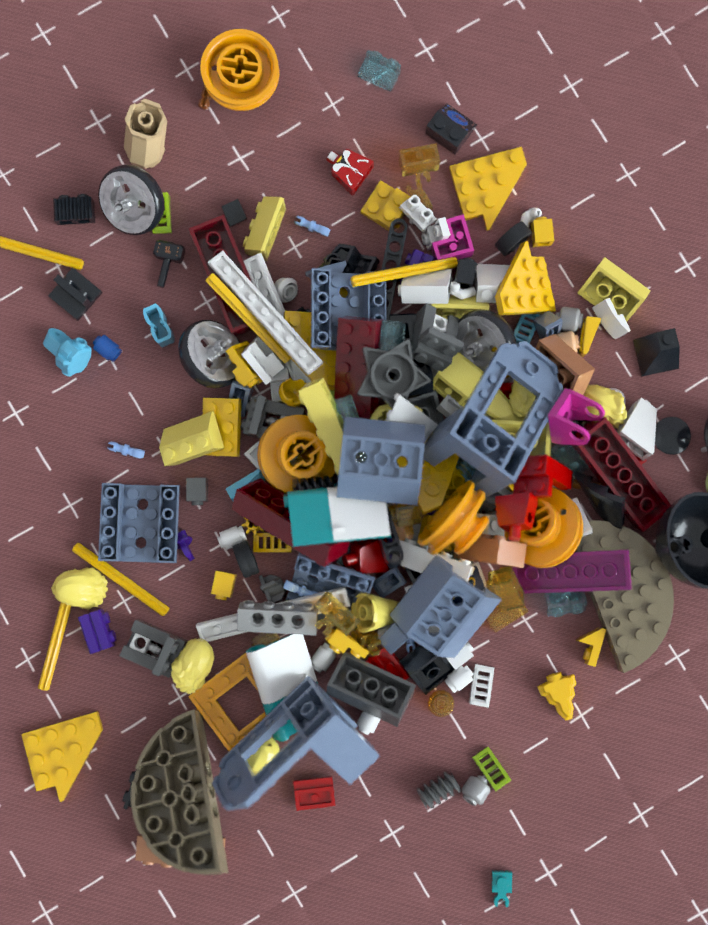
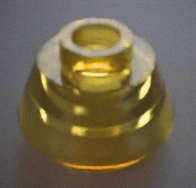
(434, 703)

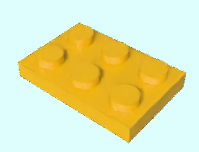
(229, 423)

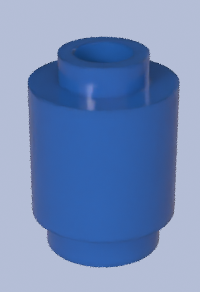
(106, 348)

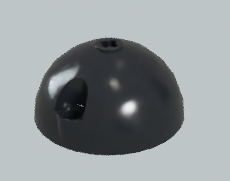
(684, 539)

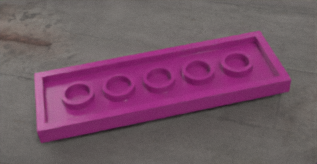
(579, 573)

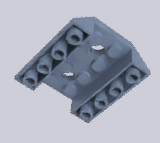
(328, 305)
(380, 476)
(125, 522)
(329, 578)
(431, 604)

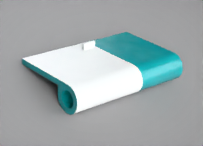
(322, 517)
(278, 671)

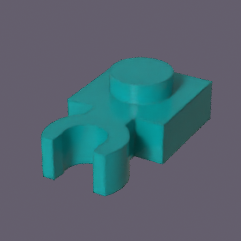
(501, 885)

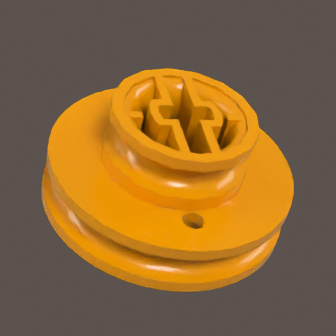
(244, 72)
(280, 446)
(455, 521)
(553, 534)

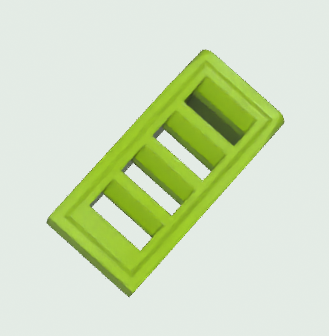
(167, 212)
(501, 783)

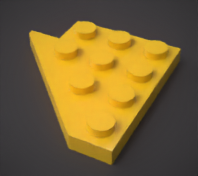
(486, 183)
(525, 286)
(302, 325)
(434, 481)
(60, 751)

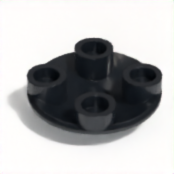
(672, 435)

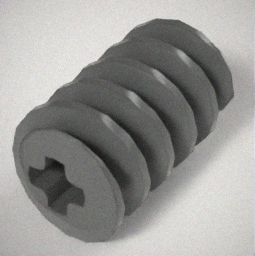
(438, 790)

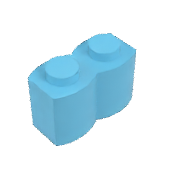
(159, 328)

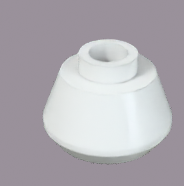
(286, 288)

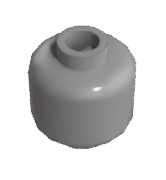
(571, 318)
(475, 790)

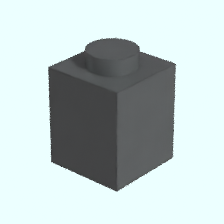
(196, 491)

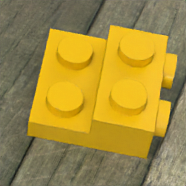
(384, 205)
(243, 372)
(340, 642)

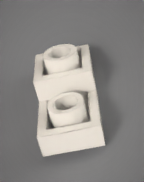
(435, 232)
(611, 321)

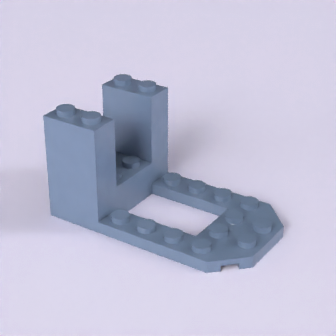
(480, 440)
(320, 726)

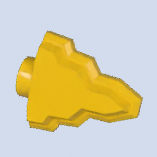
(559, 692)

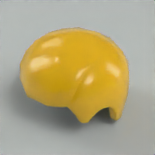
(289, 391)

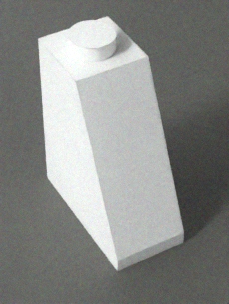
(488, 280)
(426, 288)
(640, 428)

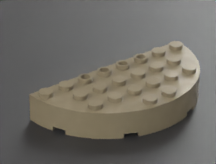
(635, 617)
(176, 798)

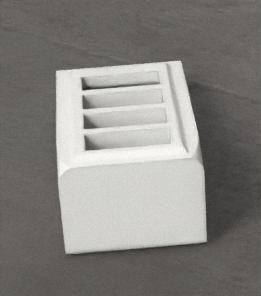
(472, 700)

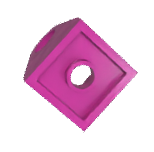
(568, 408)

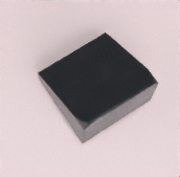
(234, 212)

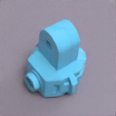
(69, 353)

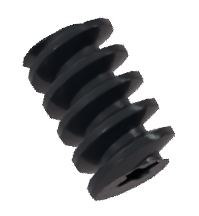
(312, 484)

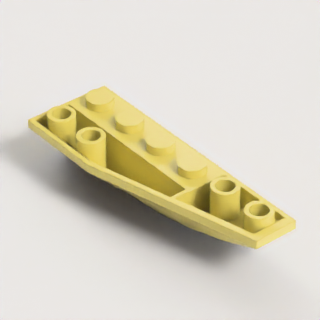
(459, 382)
(324, 415)

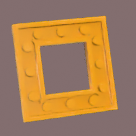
(211, 710)

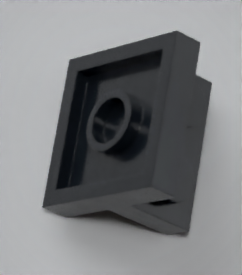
(74, 293)

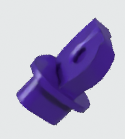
(183, 542)

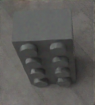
(370, 689)

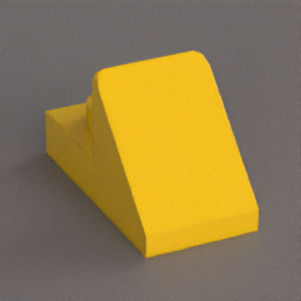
(595, 640)

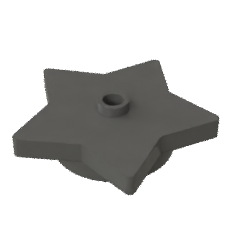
(397, 361)

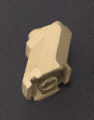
(145, 134)

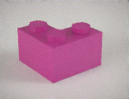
(458, 243)

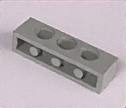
(269, 624)

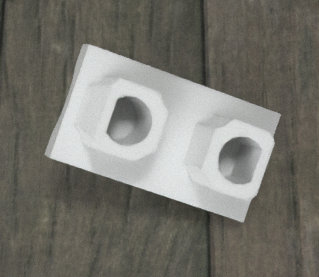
(417, 213)

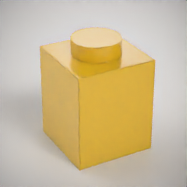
(542, 232)
(223, 585)

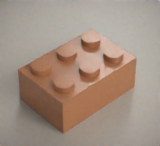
(572, 368)
(495, 551)

